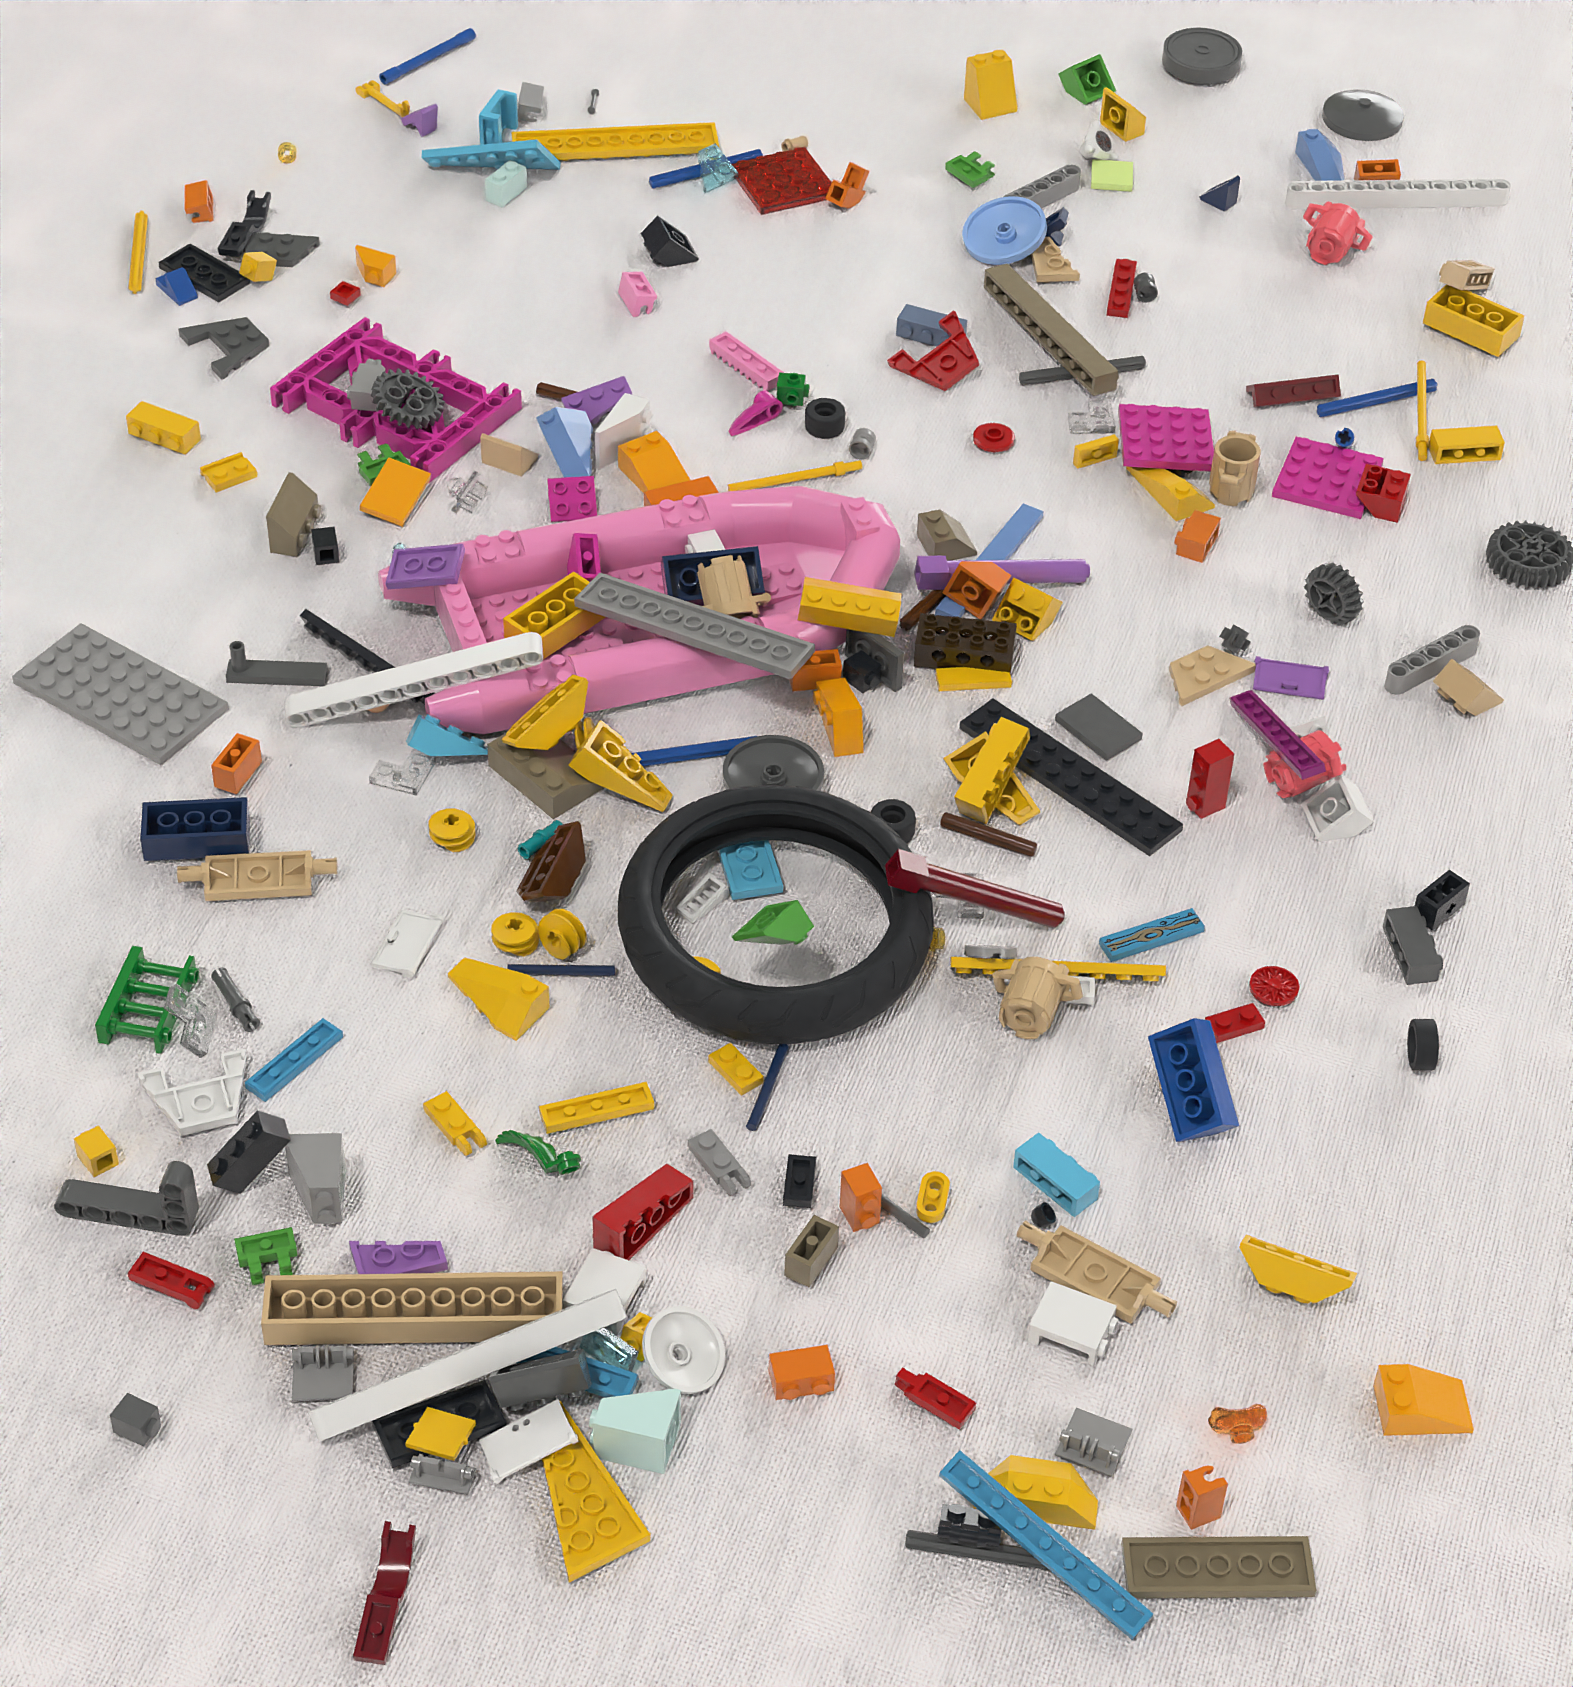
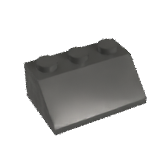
(541, 1380)

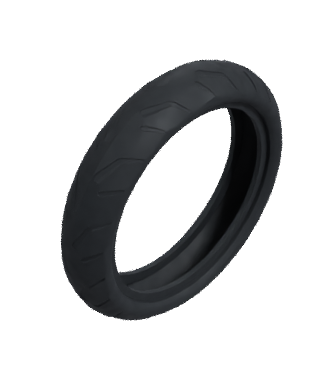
(761, 1011)

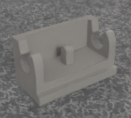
(529, 101)

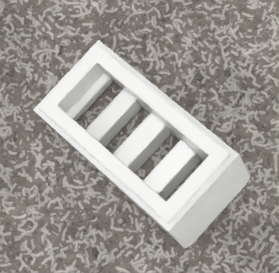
(708, 882)

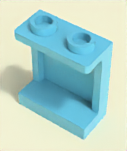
(497, 115)

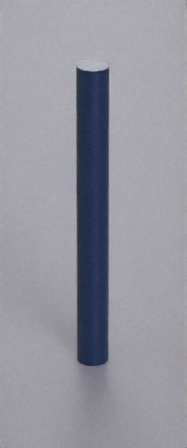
(569, 970)
(767, 1087)

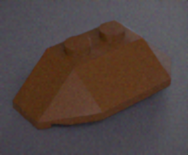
(555, 865)

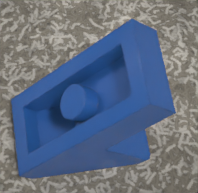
(177, 286)

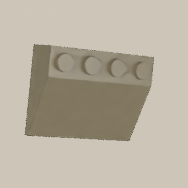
(542, 775)

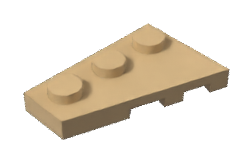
(1050, 265)

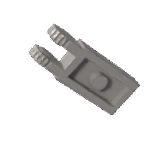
(718, 1161)

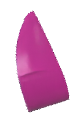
(761, 411)

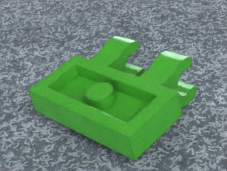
(970, 170)
(370, 468)
(265, 1248)

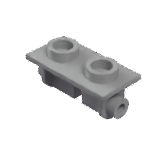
(441, 1474)

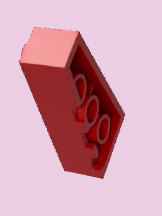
(641, 1212)

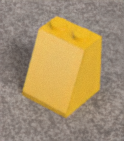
(990, 84)

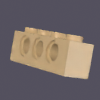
(1466, 274)

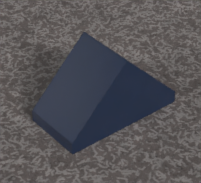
(1223, 195)

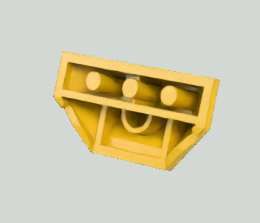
(550, 716)
(1293, 1272)
(1049, 1490)

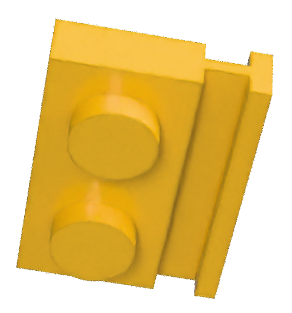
(228, 472)

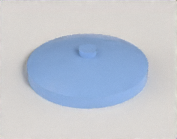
(1004, 230)

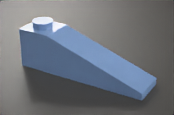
(1319, 156)
(569, 439)

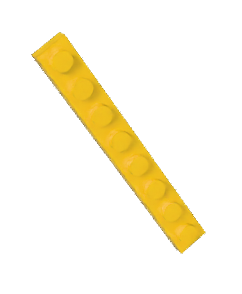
(1096, 970)

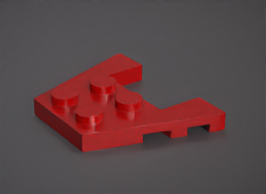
(943, 364)

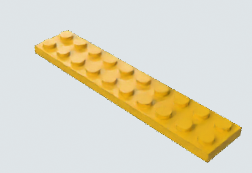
(624, 141)

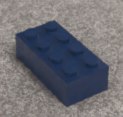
(681, 570)
(194, 828)

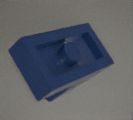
(1055, 224)

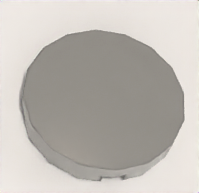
(990, 951)

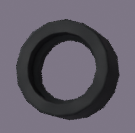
(1423, 1044)

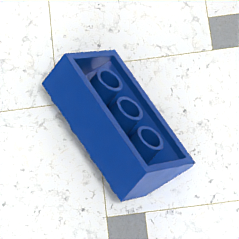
(1193, 1080)

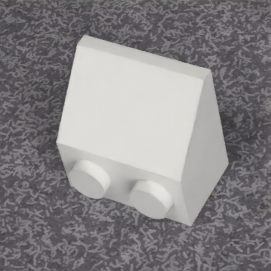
(1337, 811)

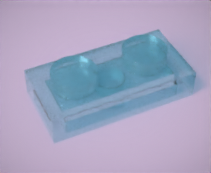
(609, 1349)

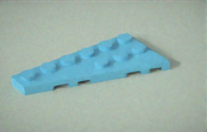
(526, 153)

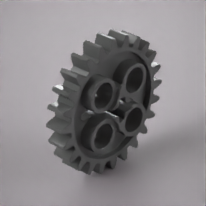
(421, 408)

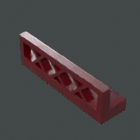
(1295, 390)

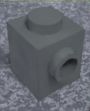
(135, 1419)

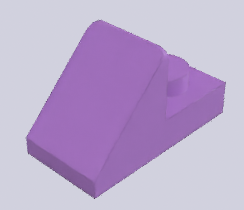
(424, 119)

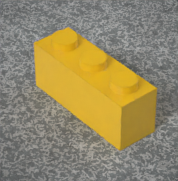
(163, 427)
(1466, 444)

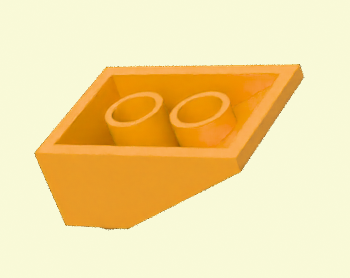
(650, 462)
(1420, 1401)

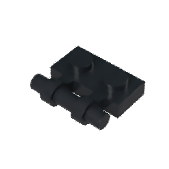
(967, 1525)

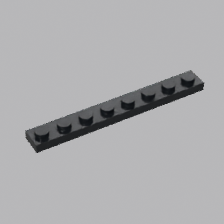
(348, 646)

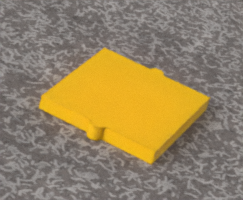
(440, 1433)

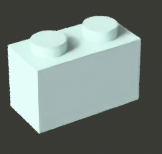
(505, 183)

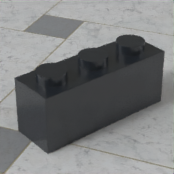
(248, 1152)

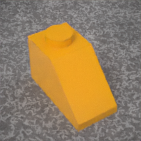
(375, 265)

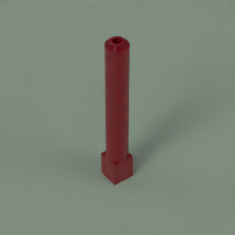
(912, 873)

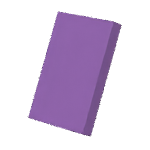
(425, 566)

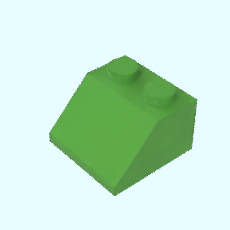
(1087, 79)

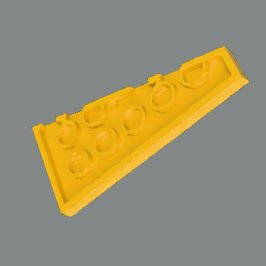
(589, 1509)

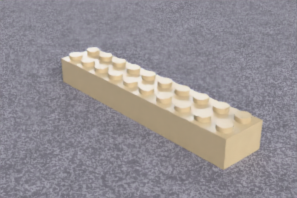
(404, 1306)

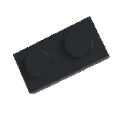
(799, 1181)

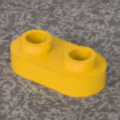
(932, 1202)

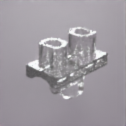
(464, 491)

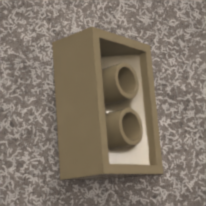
(292, 516)

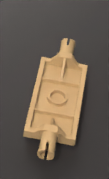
(257, 874)
(1095, 1271)

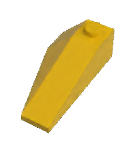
(1172, 492)
(611, 765)

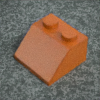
(976, 586)

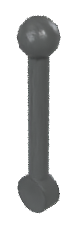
(594, 92)

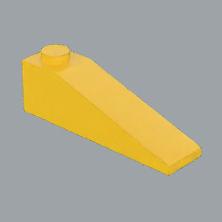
(1014, 801)
(505, 996)

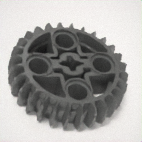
(1530, 555)

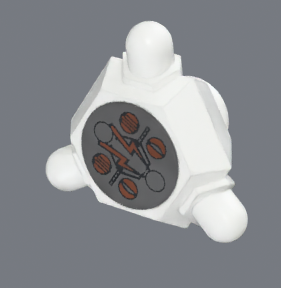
(1097, 144)

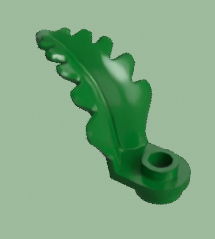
(543, 1152)

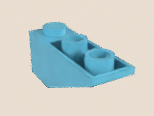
(438, 740)

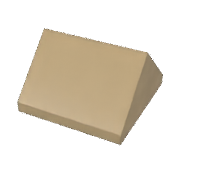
(506, 455)

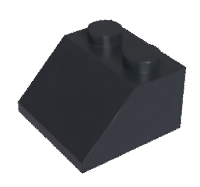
(668, 244)

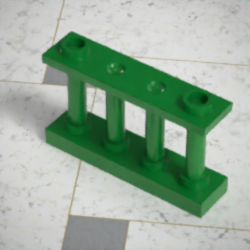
(128, 984)

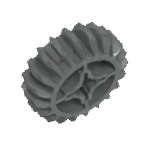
(1334, 593)

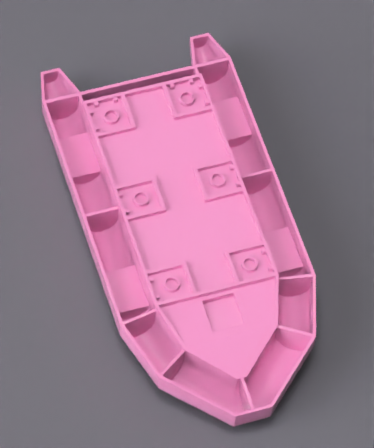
(797, 537)

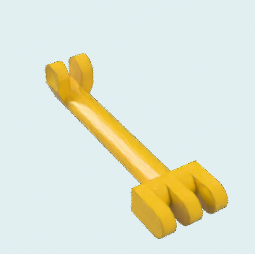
(373, 89)

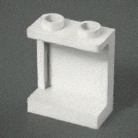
(604, 1273)
(1074, 1321)

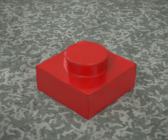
(345, 293)

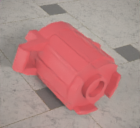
(1334, 232)
(1289, 782)

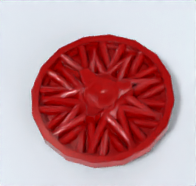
(993, 437)
(1274, 985)

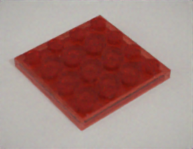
(782, 180)

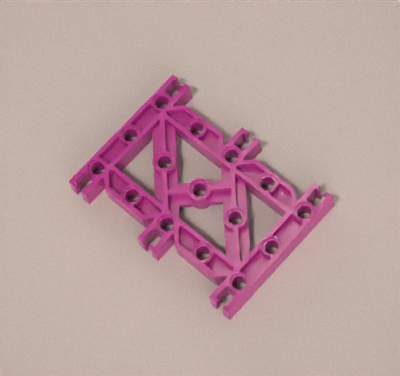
(427, 448)

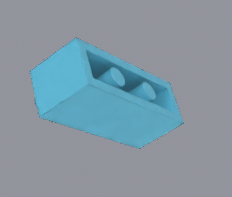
(1056, 1174)

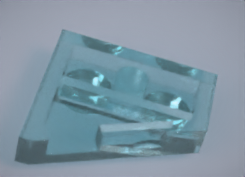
(715, 168)

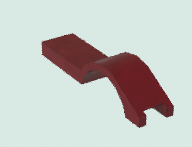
(385, 1597)

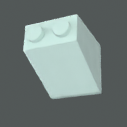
(637, 1429)

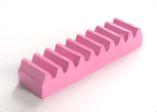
(745, 360)

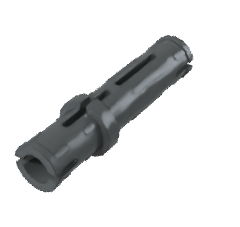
(239, 1006)

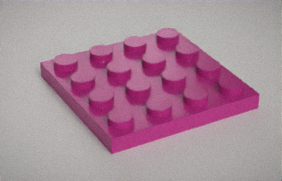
(1165, 437)
(1323, 477)

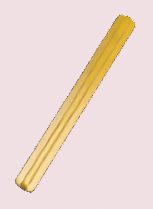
(138, 252)

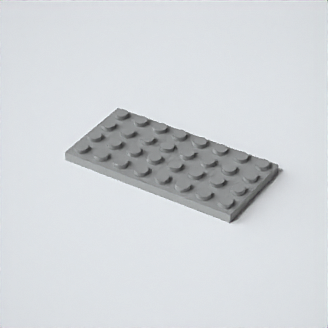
(120, 693)

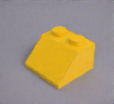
(1121, 116)

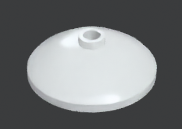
(695, 1343)

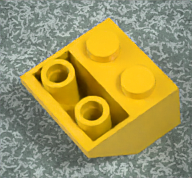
(1028, 608)

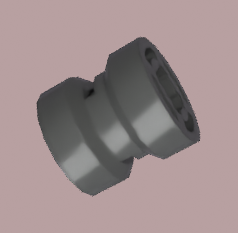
(1145, 287)

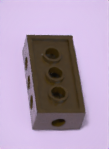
(964, 643)

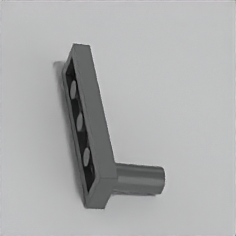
(273, 672)

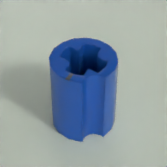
(1344, 438)

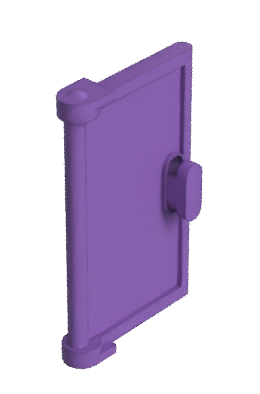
(1274, 675)

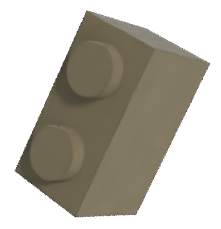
(811, 1251)

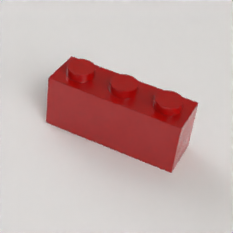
(1209, 778)

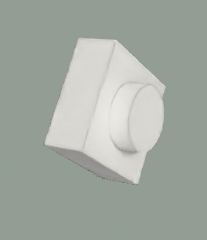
(1088, 990)

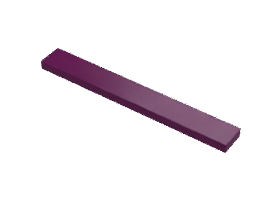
(1277, 735)

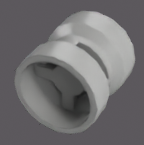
(862, 443)

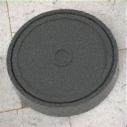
(1202, 55)

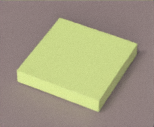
(1112, 175)

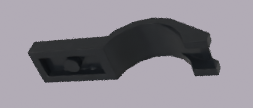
(240, 232)

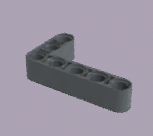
(166, 1212)

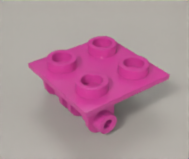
(571, 498)

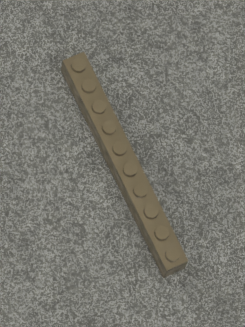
(1051, 330)

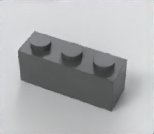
(1412, 945)

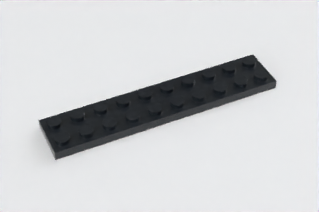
(1082, 783)

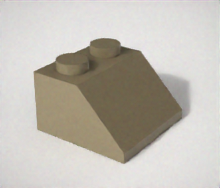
(943, 536)

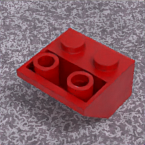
(1383, 491)

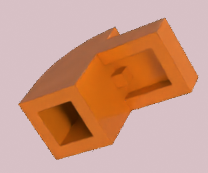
(849, 190)

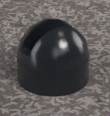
(1043, 1215)

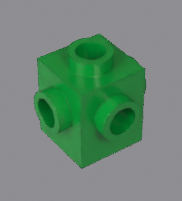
(792, 389)

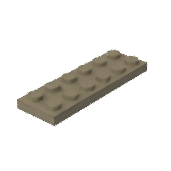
(1218, 1567)

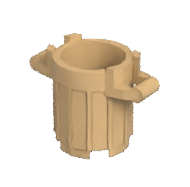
(1234, 468)
(727, 588)
(1034, 994)

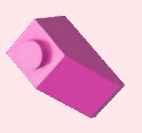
(584, 556)

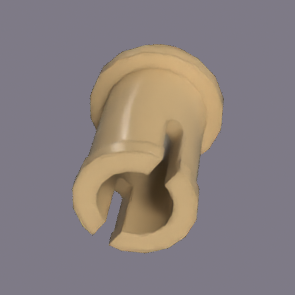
(791, 144)

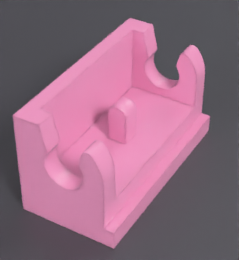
(636, 292)

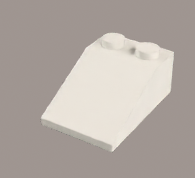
(624, 423)

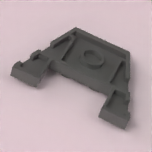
(234, 337)

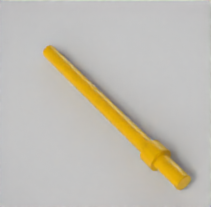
(1422, 438)
(837, 468)

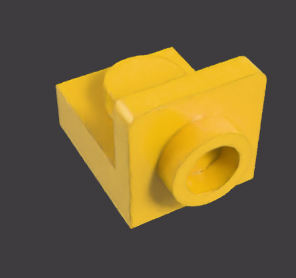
(633, 1332)

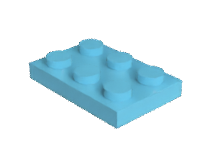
(750, 869)

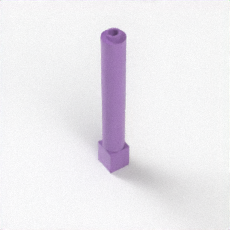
(936, 571)

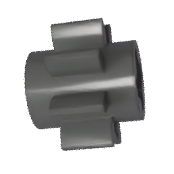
(1235, 639)

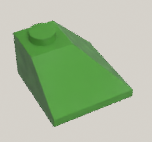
(777, 925)

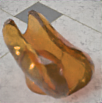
(1238, 1422)

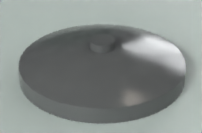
(1362, 115)
(773, 762)

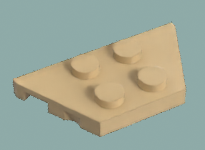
(1206, 672)

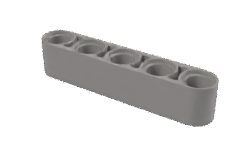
(1051, 186)
(1431, 659)

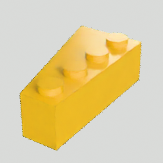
(991, 770)

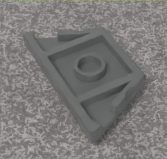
(283, 247)

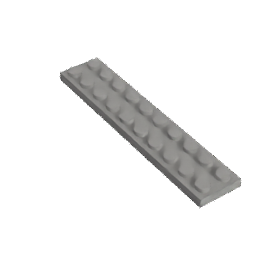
(695, 625)

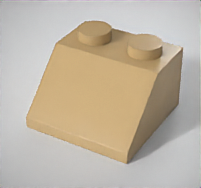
(1466, 689)

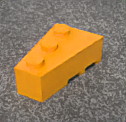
(840, 716)

